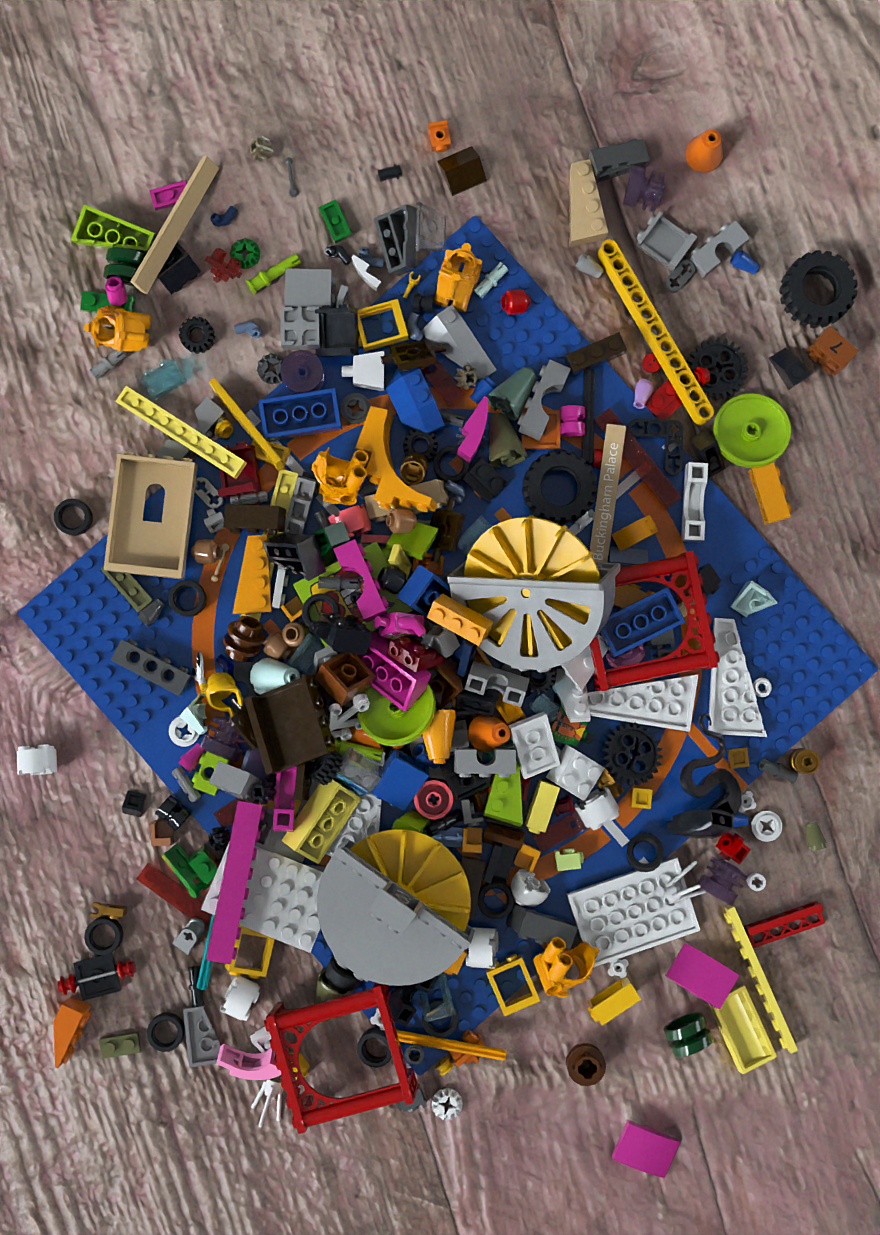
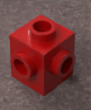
(732, 847)

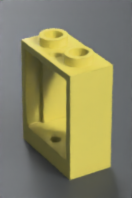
(541, 806)

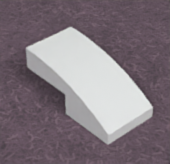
(363, 270)

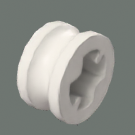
(584, 520)
(751, 877)

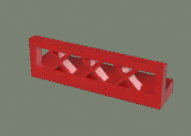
(783, 919)

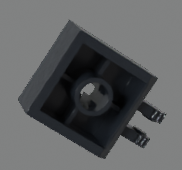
(342, 633)

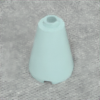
(271, 674)

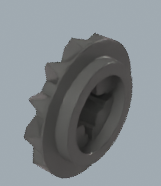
(270, 377)
(351, 400)

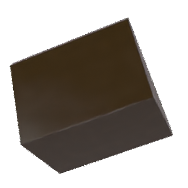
(462, 170)

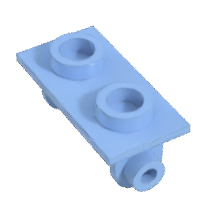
(449, 838)

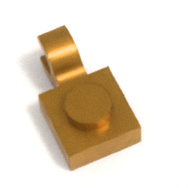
(607, 781)
(113, 911)

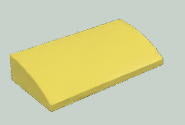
(743, 1031)

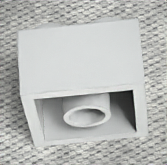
(575, 772)

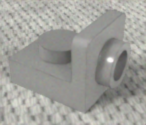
(467, 810)

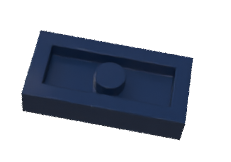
(464, 655)

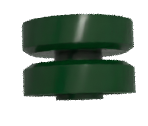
(122, 264)
(688, 1034)

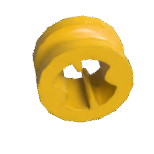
(444, 1066)

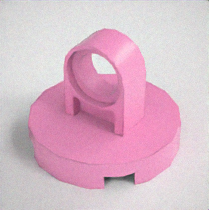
(629, 657)

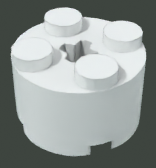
(36, 761)
(597, 808)
(483, 948)
(239, 998)

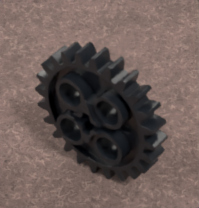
(712, 353)
(647, 761)

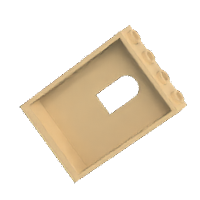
(144, 545)

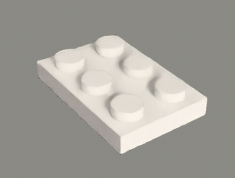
(534, 745)

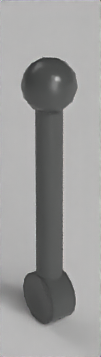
(292, 192)

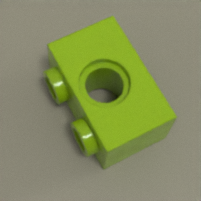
(200, 779)

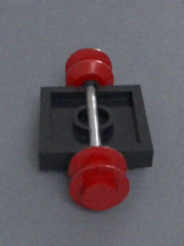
(97, 976)

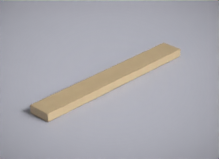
(174, 225)

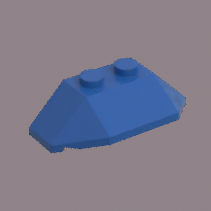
(414, 401)

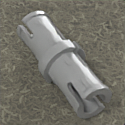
(107, 363)

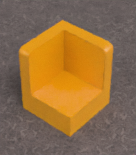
(293, 609)
(472, 840)
(527, 857)

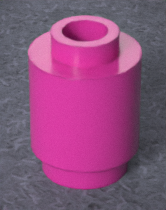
(116, 291)

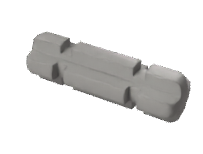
(248, 499)
(186, 784)

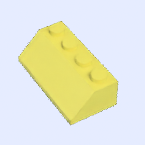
(321, 820)

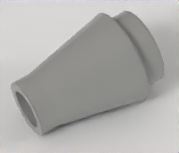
(589, 265)

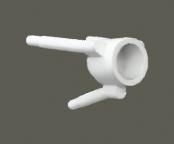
(674, 893)
(272, 1088)

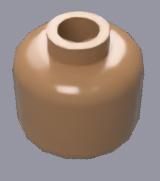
(401, 520)
(206, 551)
(295, 633)
(276, 647)

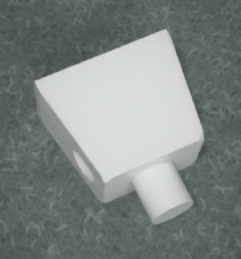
(366, 371)

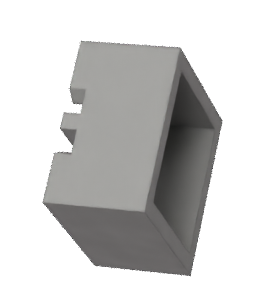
(300, 328)
(234, 781)

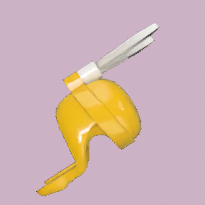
(216, 687)

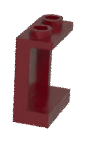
(249, 478)

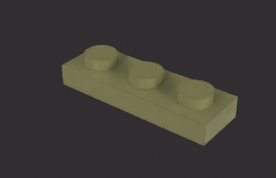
(129, 589)

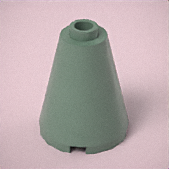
(513, 393)

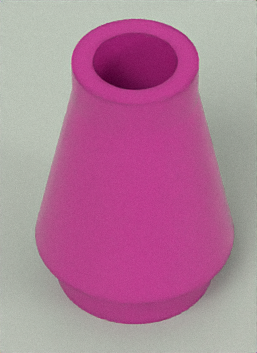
(191, 758)

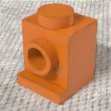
(436, 129)

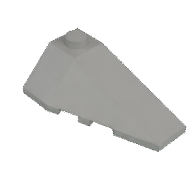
(459, 341)

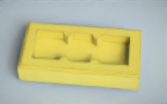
(399, 559)

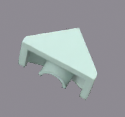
(752, 599)
(195, 713)

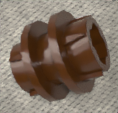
(244, 638)
(596, 1069)

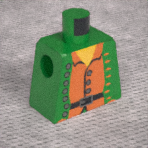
(569, 733)
(204, 864)

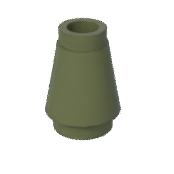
(815, 837)

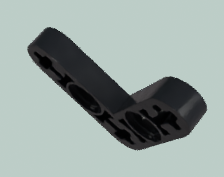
(664, 433)

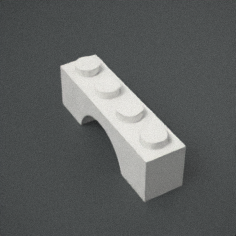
(693, 498)

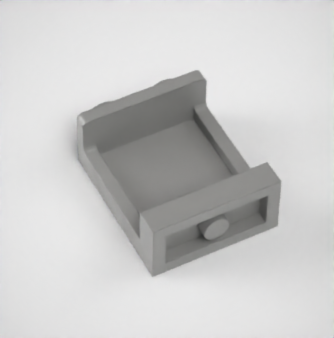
(664, 241)
(309, 288)

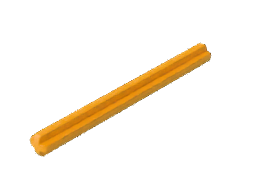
(452, 1045)

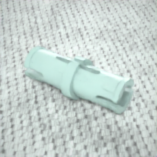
(491, 280)

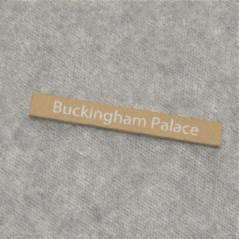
(607, 492)

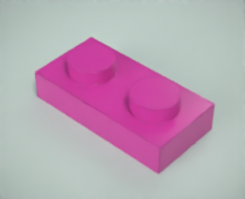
(167, 195)

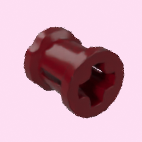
(564, 806)

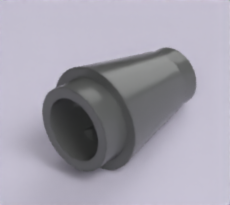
(151, 612)
(414, 1058)

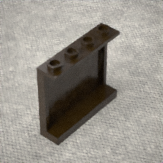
(290, 725)

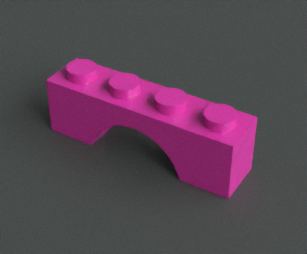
(351, 559)
(284, 801)

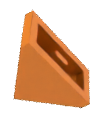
(436, 568)

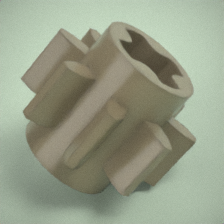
(261, 148)
(471, 377)

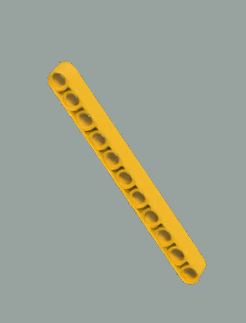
(655, 341)

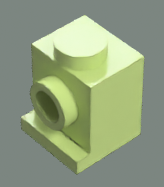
(568, 859)

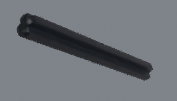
(588, 403)

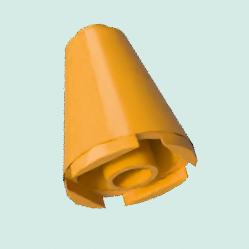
(439, 736)

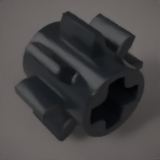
(263, 792)
(219, 838)

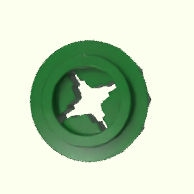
(252, 258)

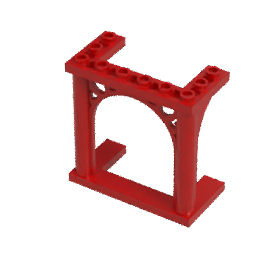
(703, 658)
(304, 1112)

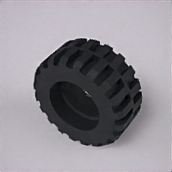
(835, 271)
(574, 466)

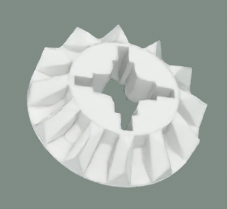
(175, 734)
(775, 824)
(455, 1100)

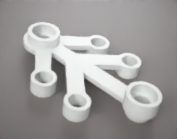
(361, 704)

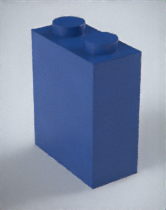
(400, 779)

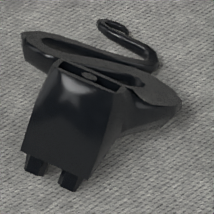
(717, 815)

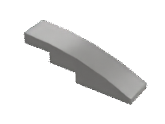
(300, 505)

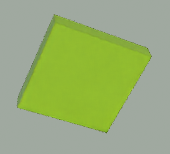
(416, 542)

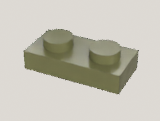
(120, 1045)

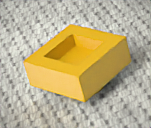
(641, 798)

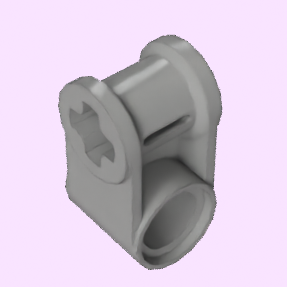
(189, 935)

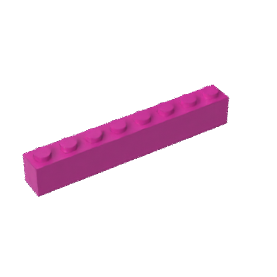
(234, 882)

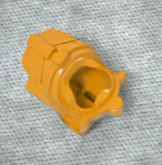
(456, 284)
(127, 329)
(340, 478)
(556, 961)

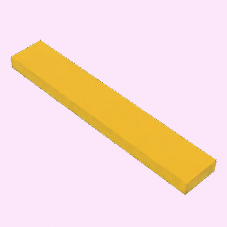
(246, 424)

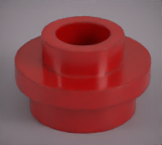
(702, 375)

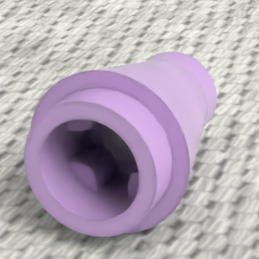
(643, 391)

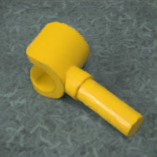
(412, 283)

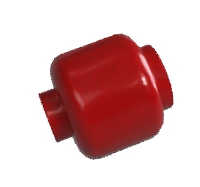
(515, 302)

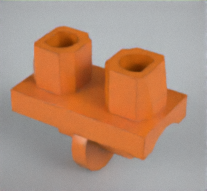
(460, 1058)

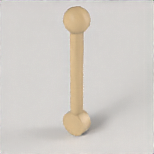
(225, 547)

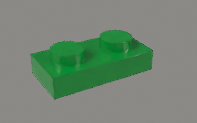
(335, 221)

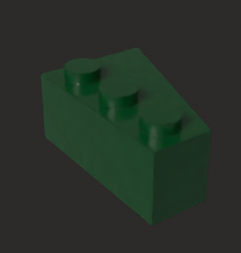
(330, 538)

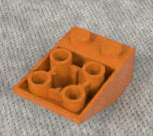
(67, 1028)

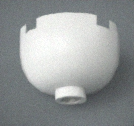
(528, 889)

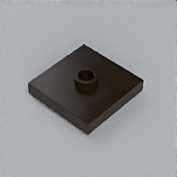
(303, 782)

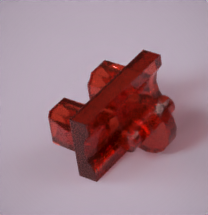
(217, 261)

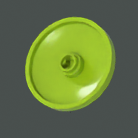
(752, 430)
(391, 725)

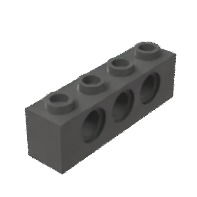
(123, 657)

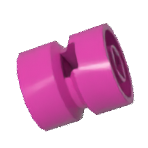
(572, 420)

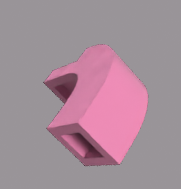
(248, 1065)

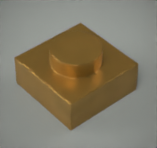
(738, 757)

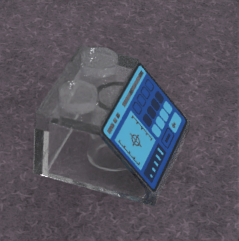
(358, 773)

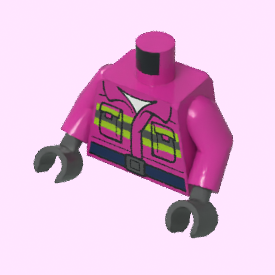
(403, 624)

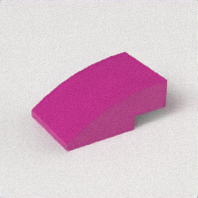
(474, 431)
(702, 976)
(645, 1149)

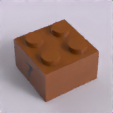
(831, 351)
(345, 677)

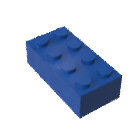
(300, 414)
(422, 590)
(641, 622)

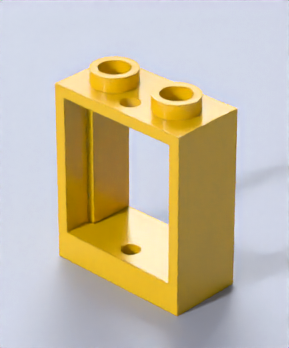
(376, 309)
(252, 972)
(613, 1001)
(518, 1003)

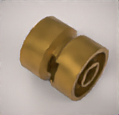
(411, 472)
(804, 761)

